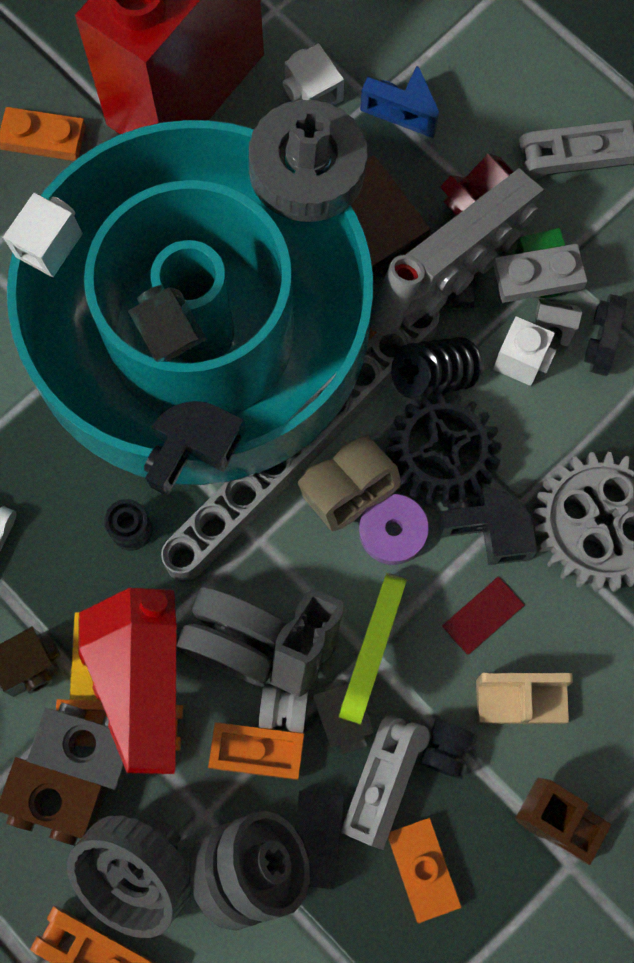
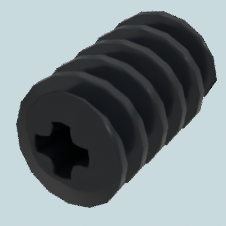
(436, 367)

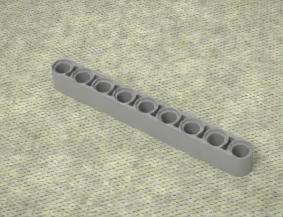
(269, 487)

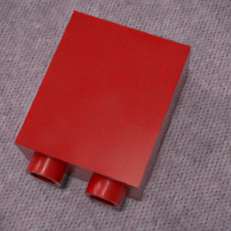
(168, 56)

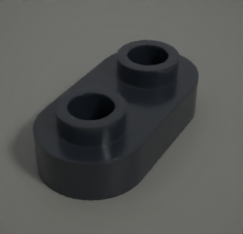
(609, 318)

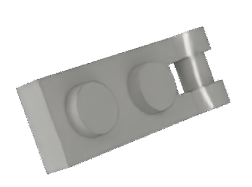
(578, 148)
(384, 780)

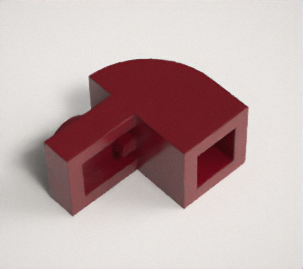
(466, 190)

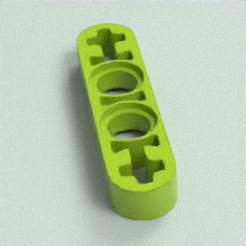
(372, 649)

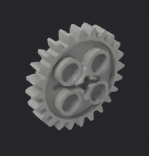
(566, 534)

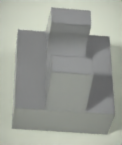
(558, 315)

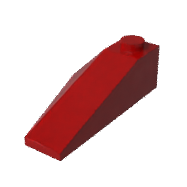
(132, 665)

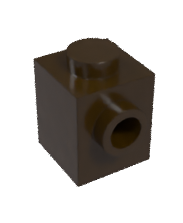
(27, 662)

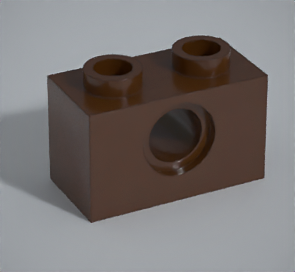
(24, 794)

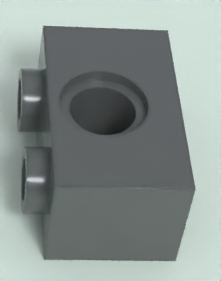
(56, 749)

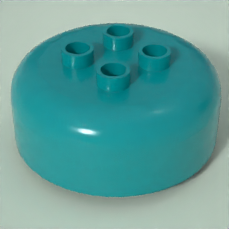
(271, 293)

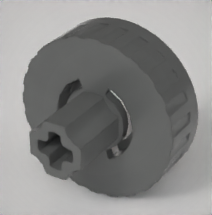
(309, 137)
(116, 866)

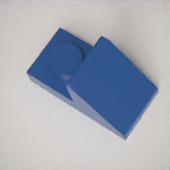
(408, 108)

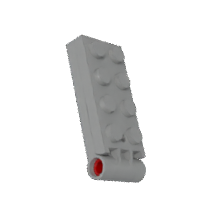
(454, 254)

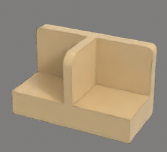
(523, 698)

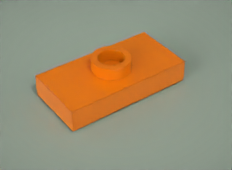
(423, 870)

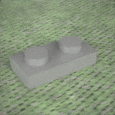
(539, 273)

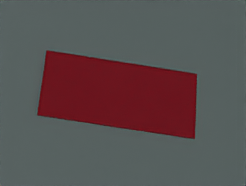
(482, 615)

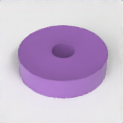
(399, 548)

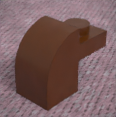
(562, 820)

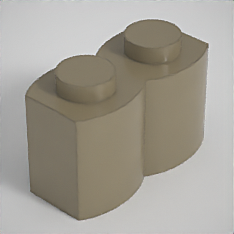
(349, 482)

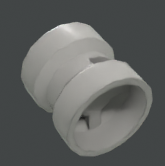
(281, 709)

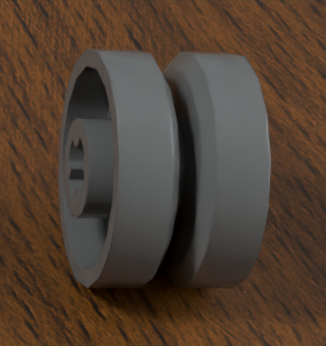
(235, 630)
(249, 871)

